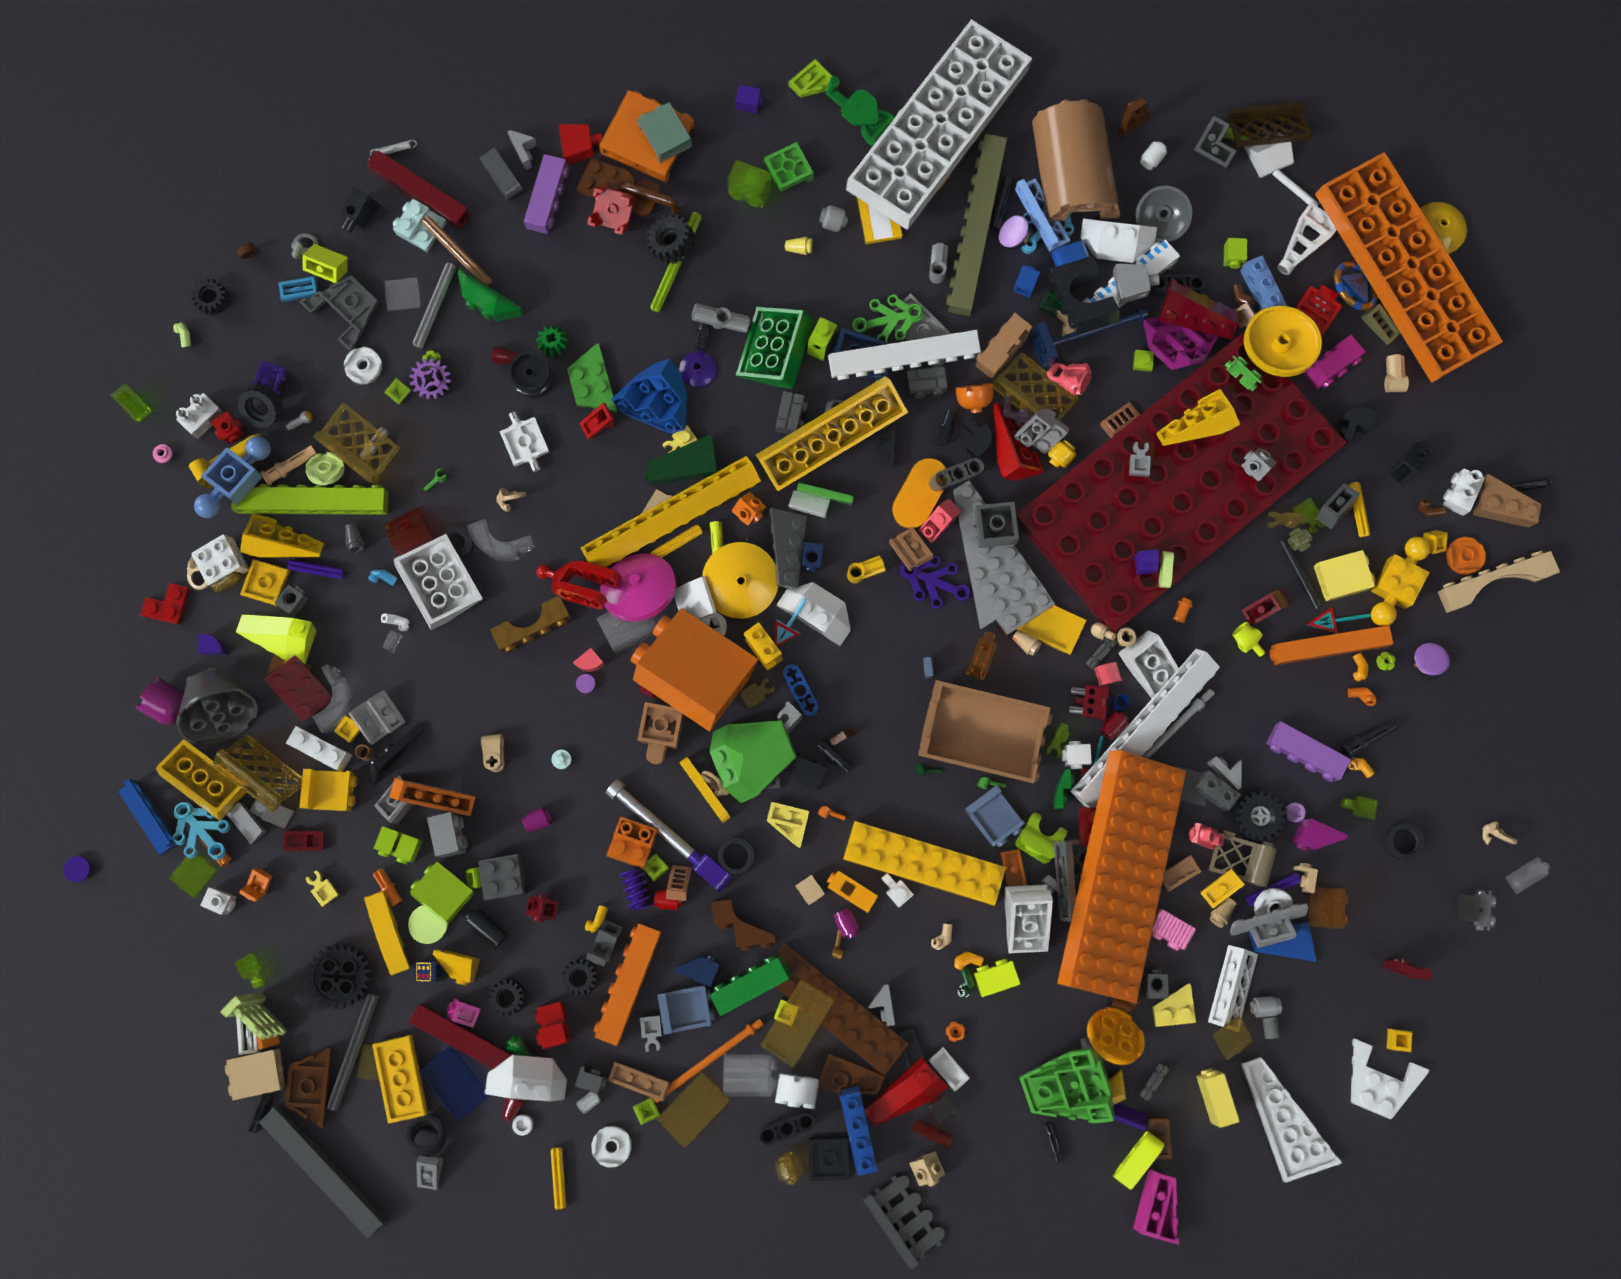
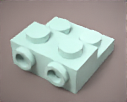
(410, 225)

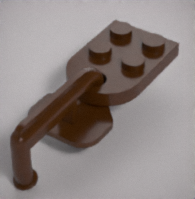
(646, 192)

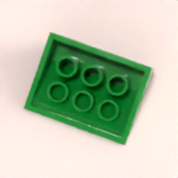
(775, 346)

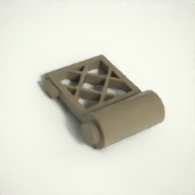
(1259, 863)

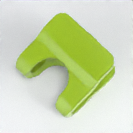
(1037, 844)

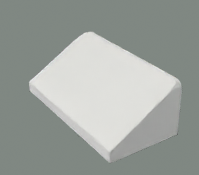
(809, 504)

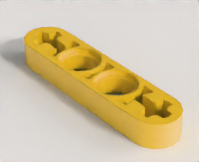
(704, 789)

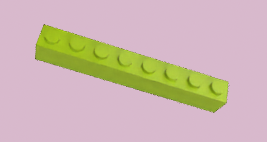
(314, 500)

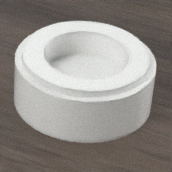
(523, 1124)

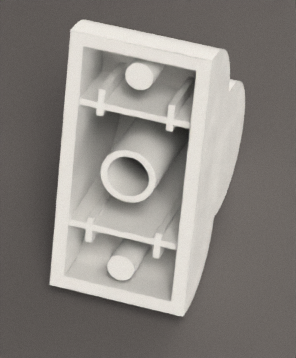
(1028, 918)

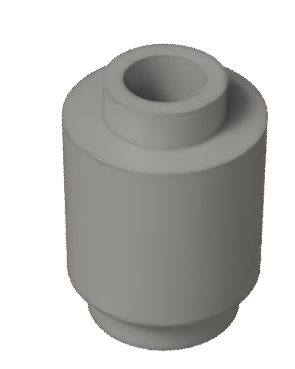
(1265, 1006)

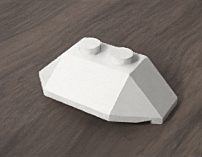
(1117, 240)
(820, 612)
(527, 1079)

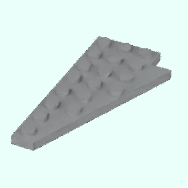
(999, 575)

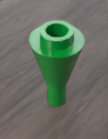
(517, 1046)

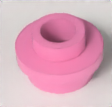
(167, 453)

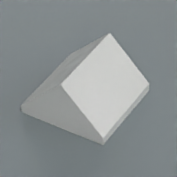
(1270, 156)

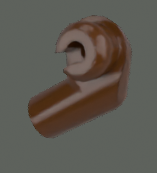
(1125, 1005)

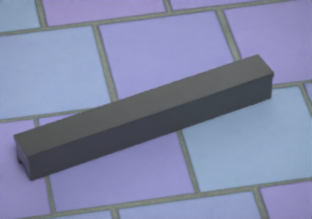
(323, 1171)

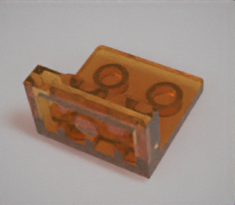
(1328, 908)

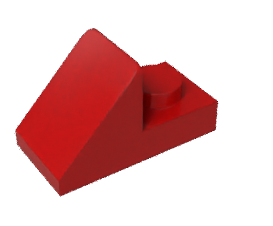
(597, 421)

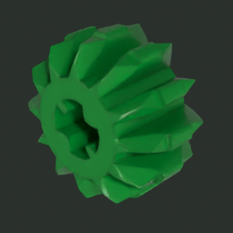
(552, 334)

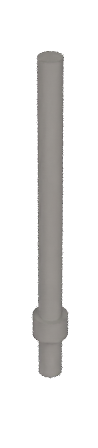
(1197, 705)

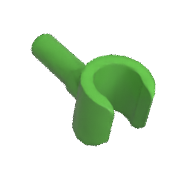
(437, 479)
(984, 782)

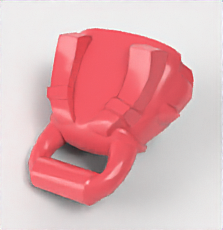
(1073, 378)

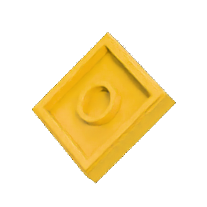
(265, 582)

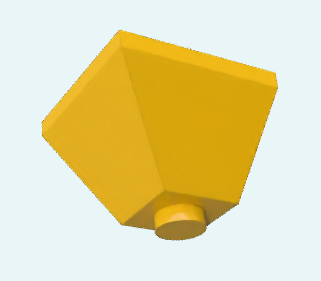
(458, 966)

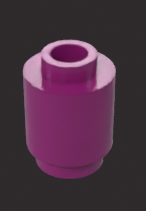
(537, 820)
(846, 923)

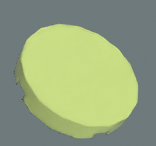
(324, 468)
(426, 926)

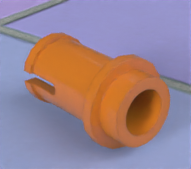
(1182, 610)

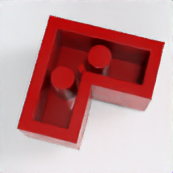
(554, 1025)

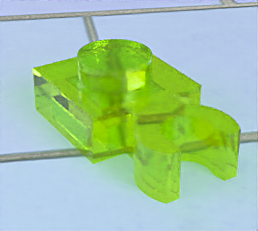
(1310, 513)

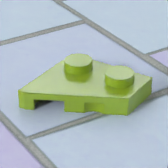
(810, 80)

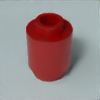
(663, 903)

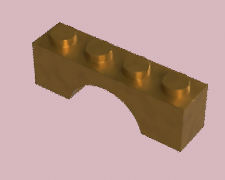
(553, 614)

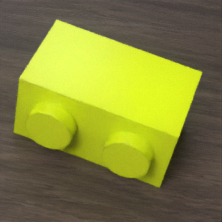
(325, 263)
(996, 978)

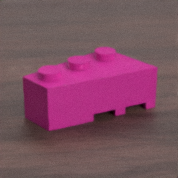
(1334, 363)
(1158, 1207)

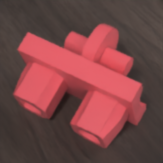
(1206, 836)

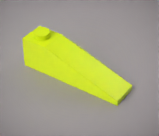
(279, 635)

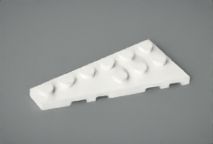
(1291, 1135)

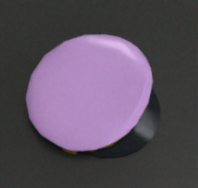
(1015, 232)

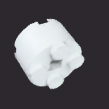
(797, 1091)

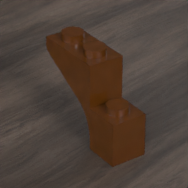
(745, 934)

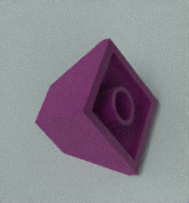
(1314, 835)

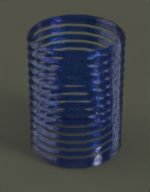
(1116, 707)

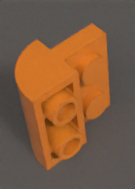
(632, 842)

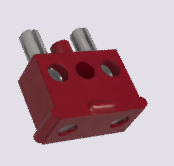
(1100, 701)

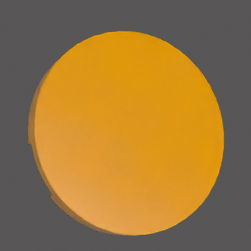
(1115, 1036)

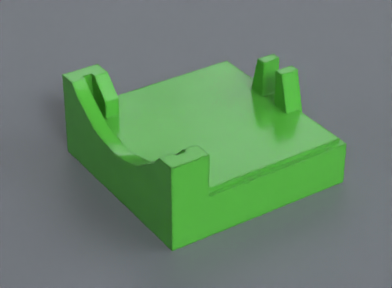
(789, 167)

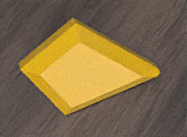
(1117, 1086)

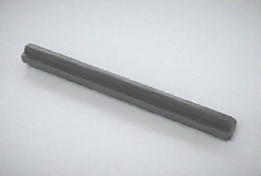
(352, 1052)

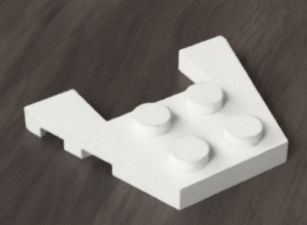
(1377, 1090)

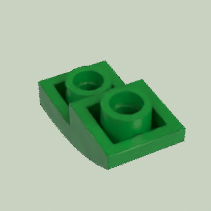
(1064, 783)

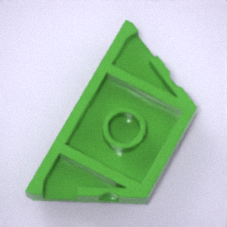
(591, 381)

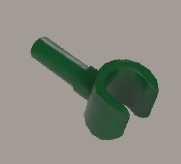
(920, 769)

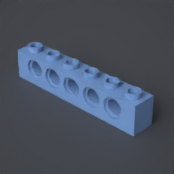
(1262, 284)

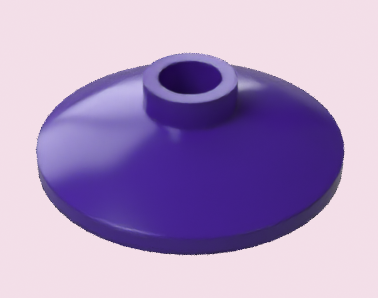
(698, 377)

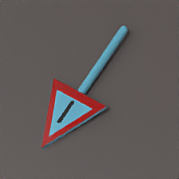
(784, 632)

